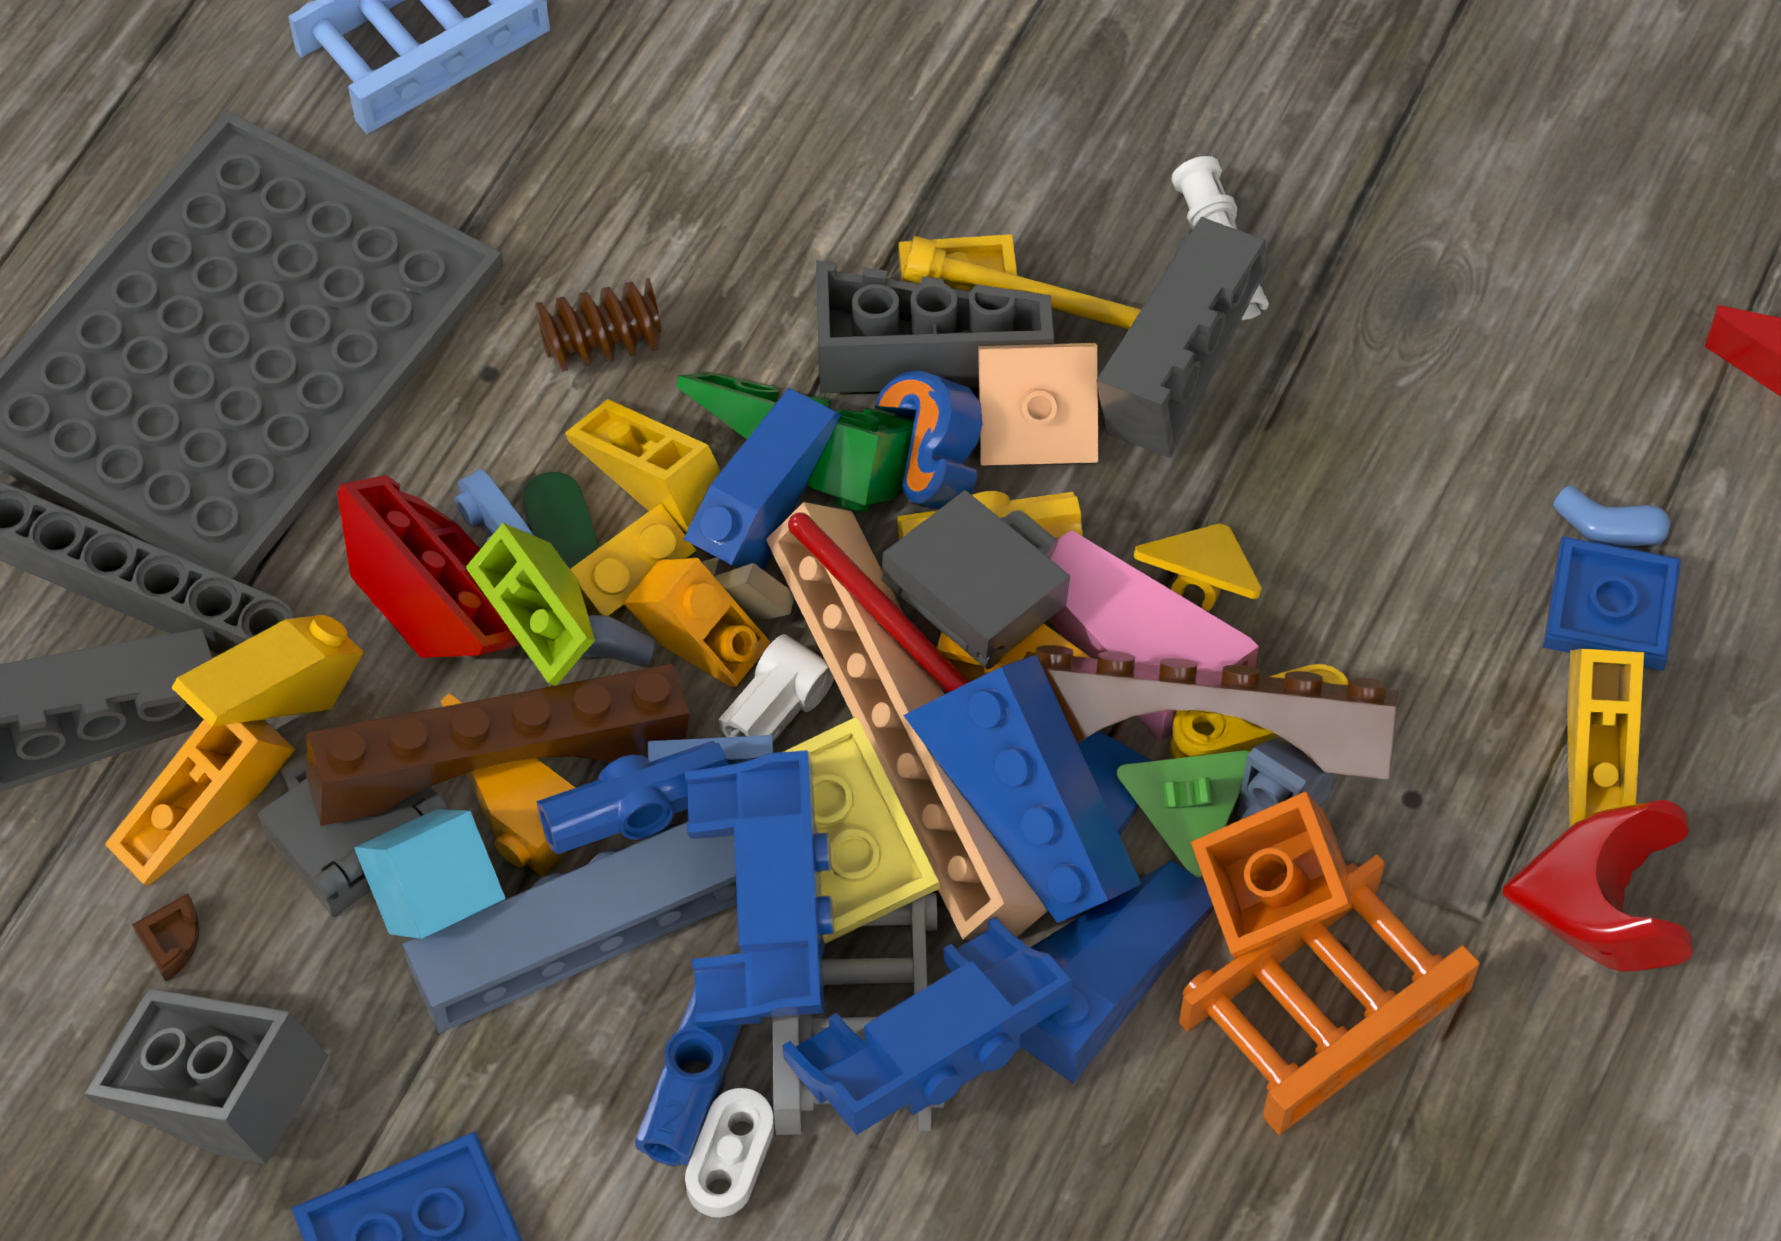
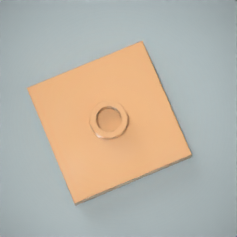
(1038, 404)

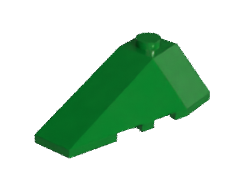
(861, 459)

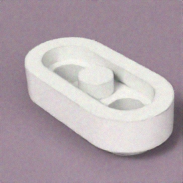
(727, 1155)

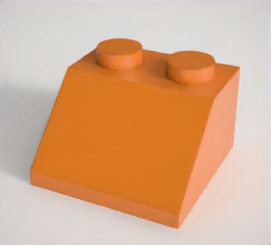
(1273, 873)

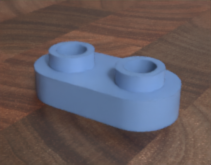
(486, 505)

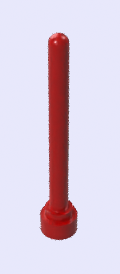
(876, 602)

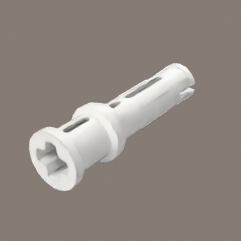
(1206, 198)

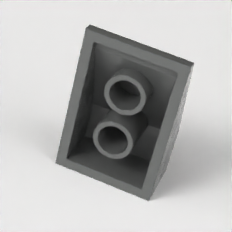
(210, 1072)

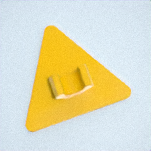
(1203, 558)

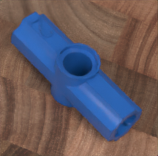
(626, 798)
(684, 1098)

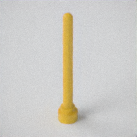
(931, 262)

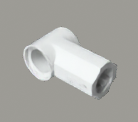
(784, 683)

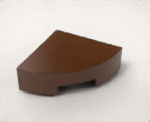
(170, 935)

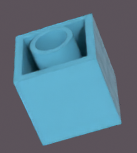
(429, 873)

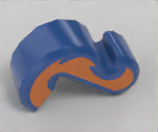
(942, 435)

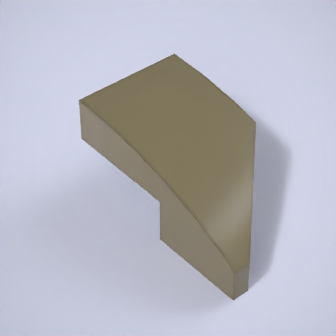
(752, 589)

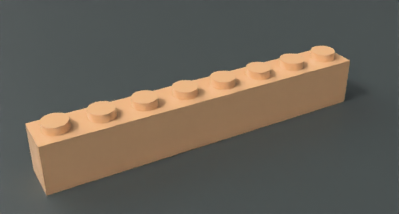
(881, 687)

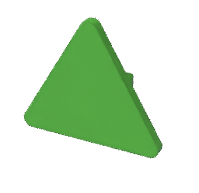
(1186, 797)

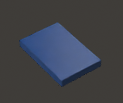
(426, 1198)

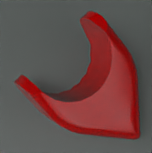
(1581, 882)

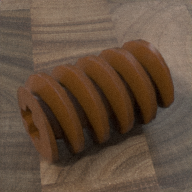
(600, 325)

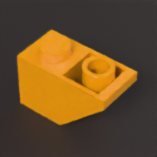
(697, 619)

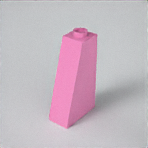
(1130, 613)

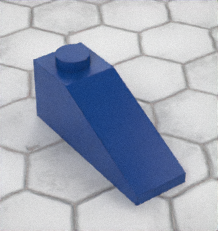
(763, 481)

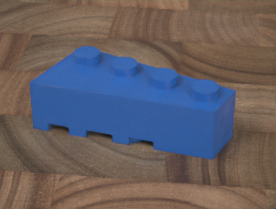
(1029, 785)

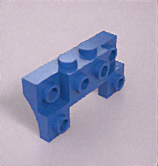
(778, 889)
(936, 1037)

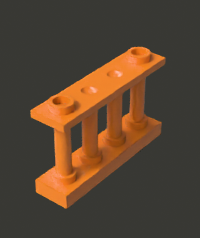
(1340, 1052)

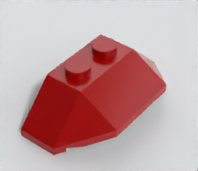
(416, 571)

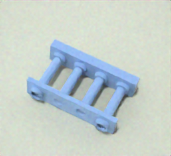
(421, 68)

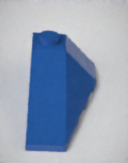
(1113, 962)

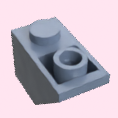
(1279, 772)

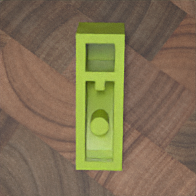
(535, 599)

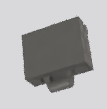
(978, 576)
(326, 853)

